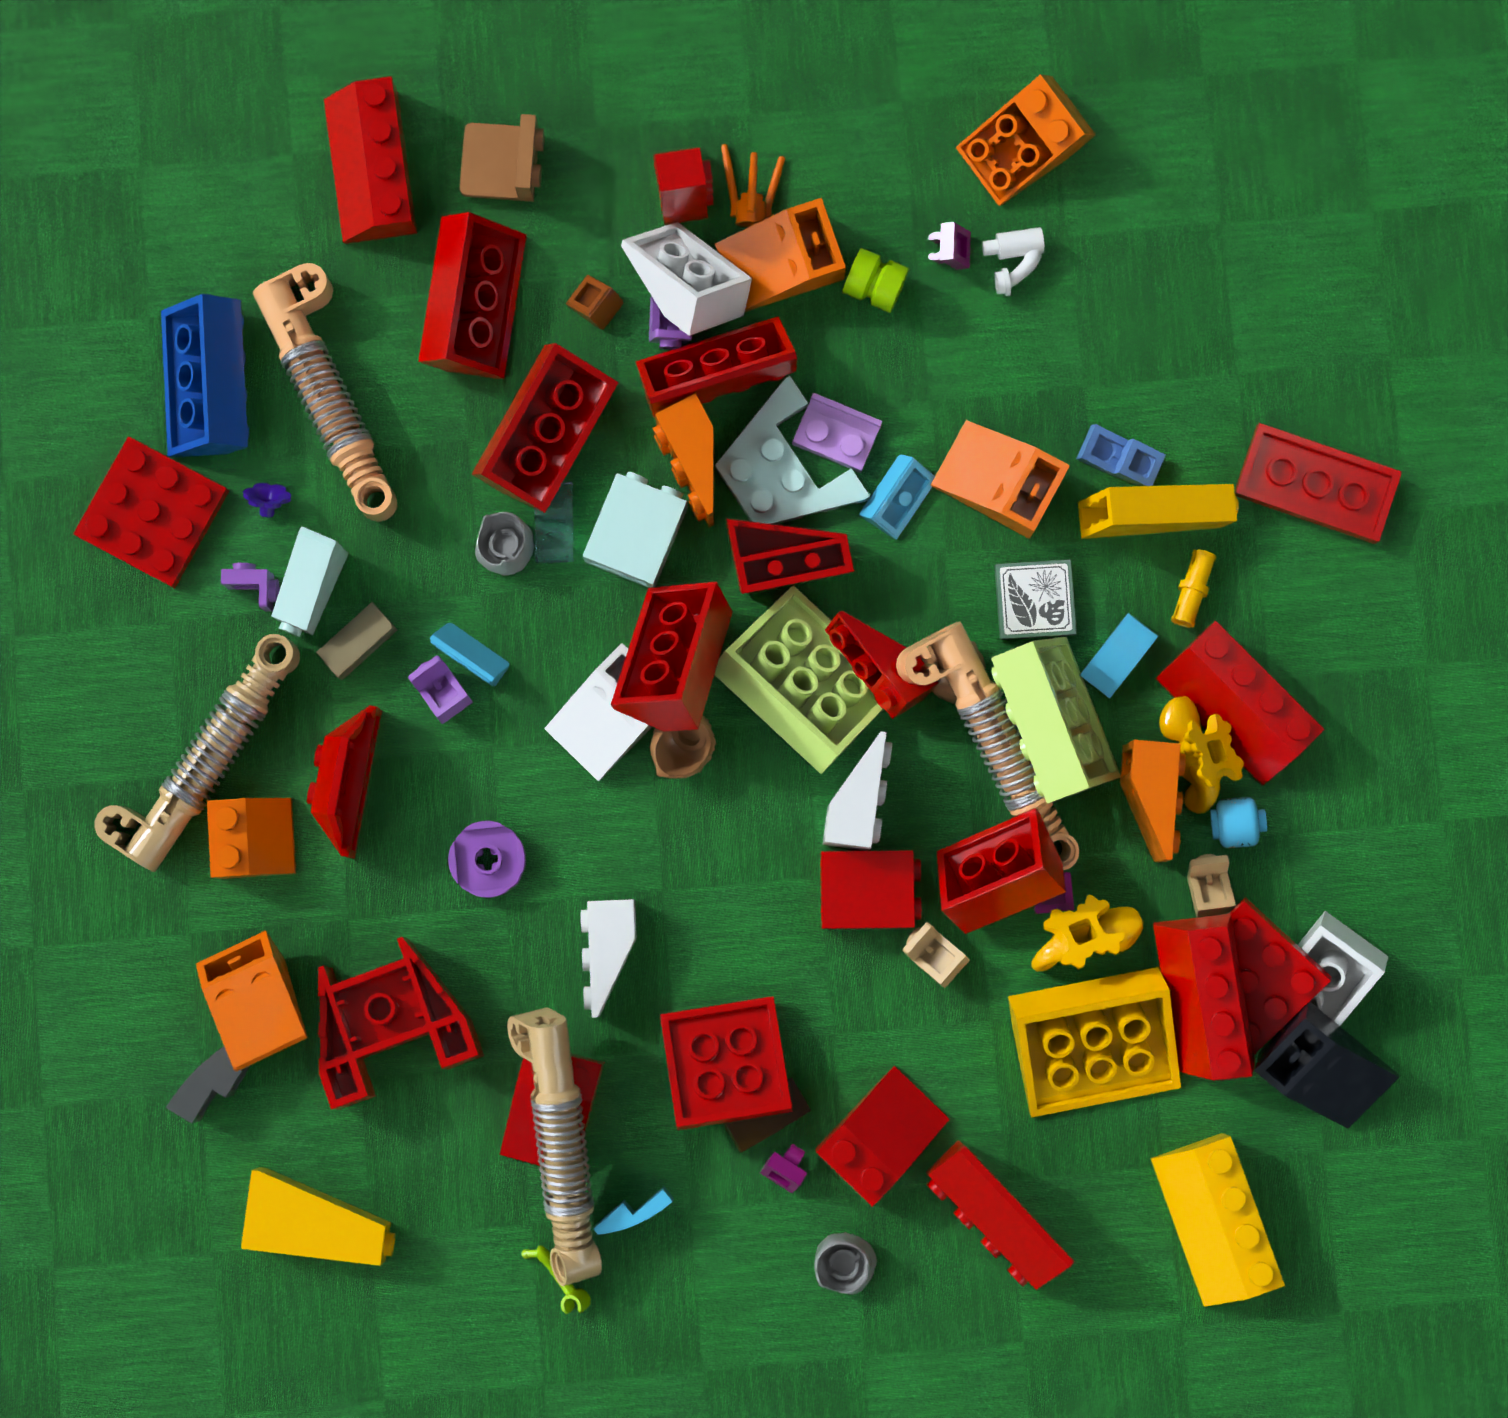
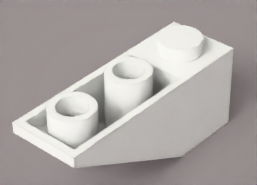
(611, 938)

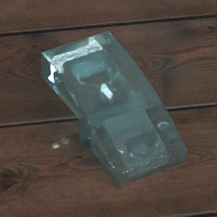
(556, 528)

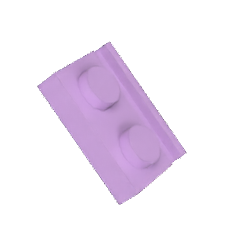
(837, 432)

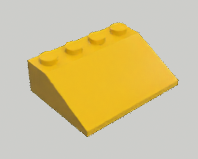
(1095, 1041)

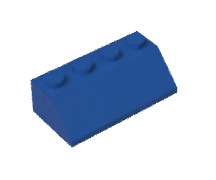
(204, 377)

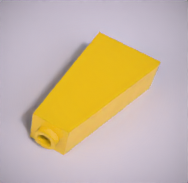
(1157, 509)
(308, 1223)

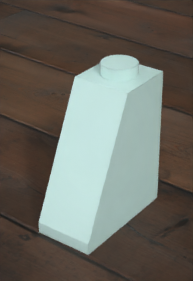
(308, 582)

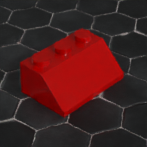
(999, 872)

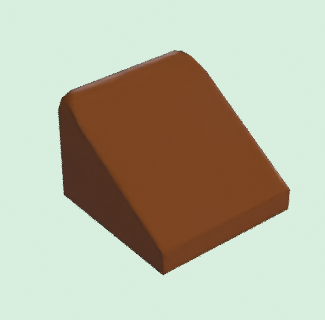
(595, 302)

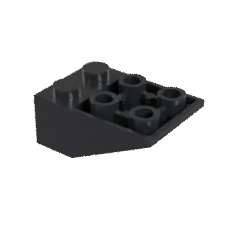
(1324, 1067)

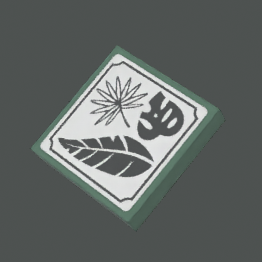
(1035, 599)

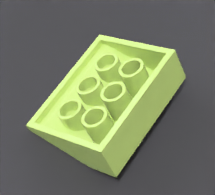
(799, 680)
(1054, 718)

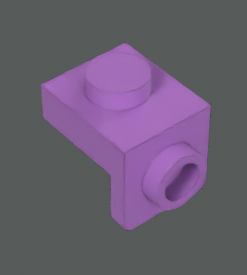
(664, 331)
(246, 577)
(440, 689)

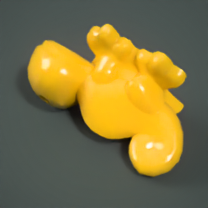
(1207, 754)
(1087, 931)

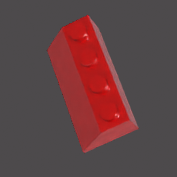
(370, 161)
(472, 296)
(718, 365)
(545, 427)
(673, 656)
(1227, 681)
(1206, 996)
(998, 1216)

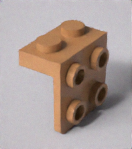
(502, 160)

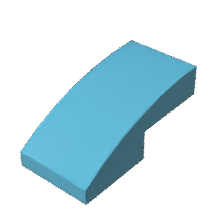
(1119, 655)
(624, 1216)

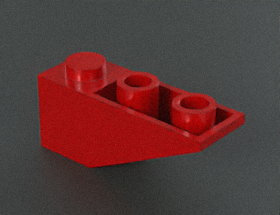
(874, 661)

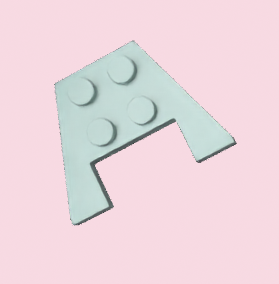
(768, 474)

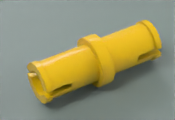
(1193, 588)

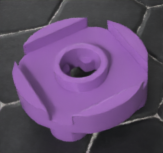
(470, 845)

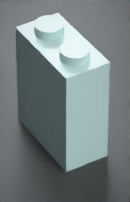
(636, 529)

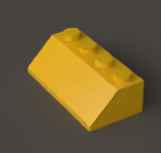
(1217, 1221)

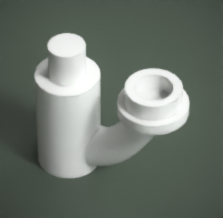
(1011, 245)

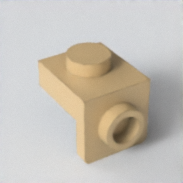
(1210, 885)
(935, 954)

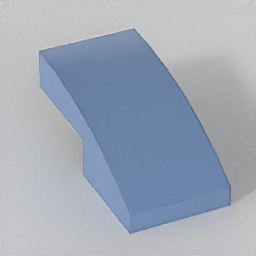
(1120, 457)

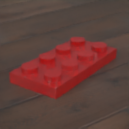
(1317, 483)

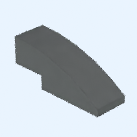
(201, 1087)

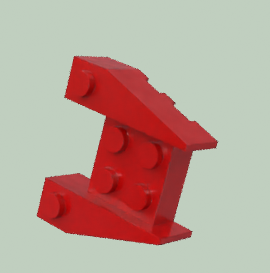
(382, 1013)

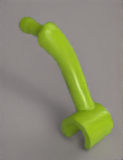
(579, 1295)

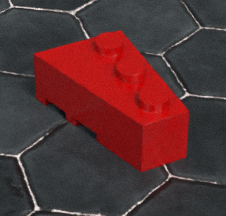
(683, 185)
(785, 555)

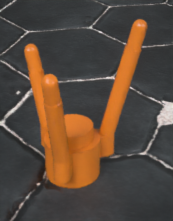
(751, 207)

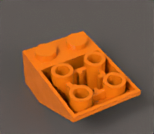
(1025, 139)
(786, 254)
(689, 439)
(1000, 477)
(1151, 787)
(251, 1000)

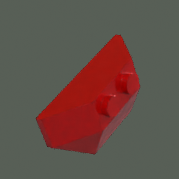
(344, 779)

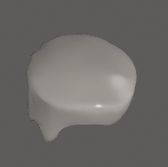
(504, 543)
(844, 1263)

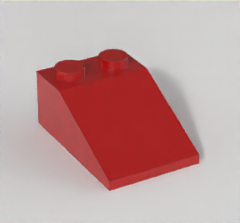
(519, 1136)
(882, 1136)

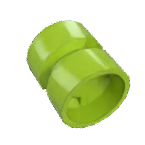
(875, 280)

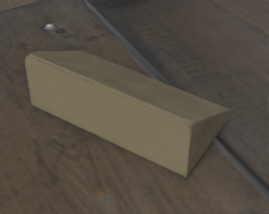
(356, 641)

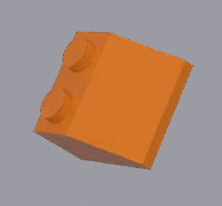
(251, 837)

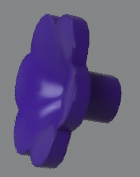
(267, 497)

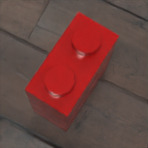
(869, 889)

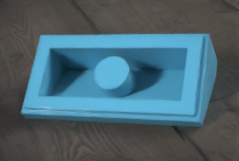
(898, 496)
(470, 653)

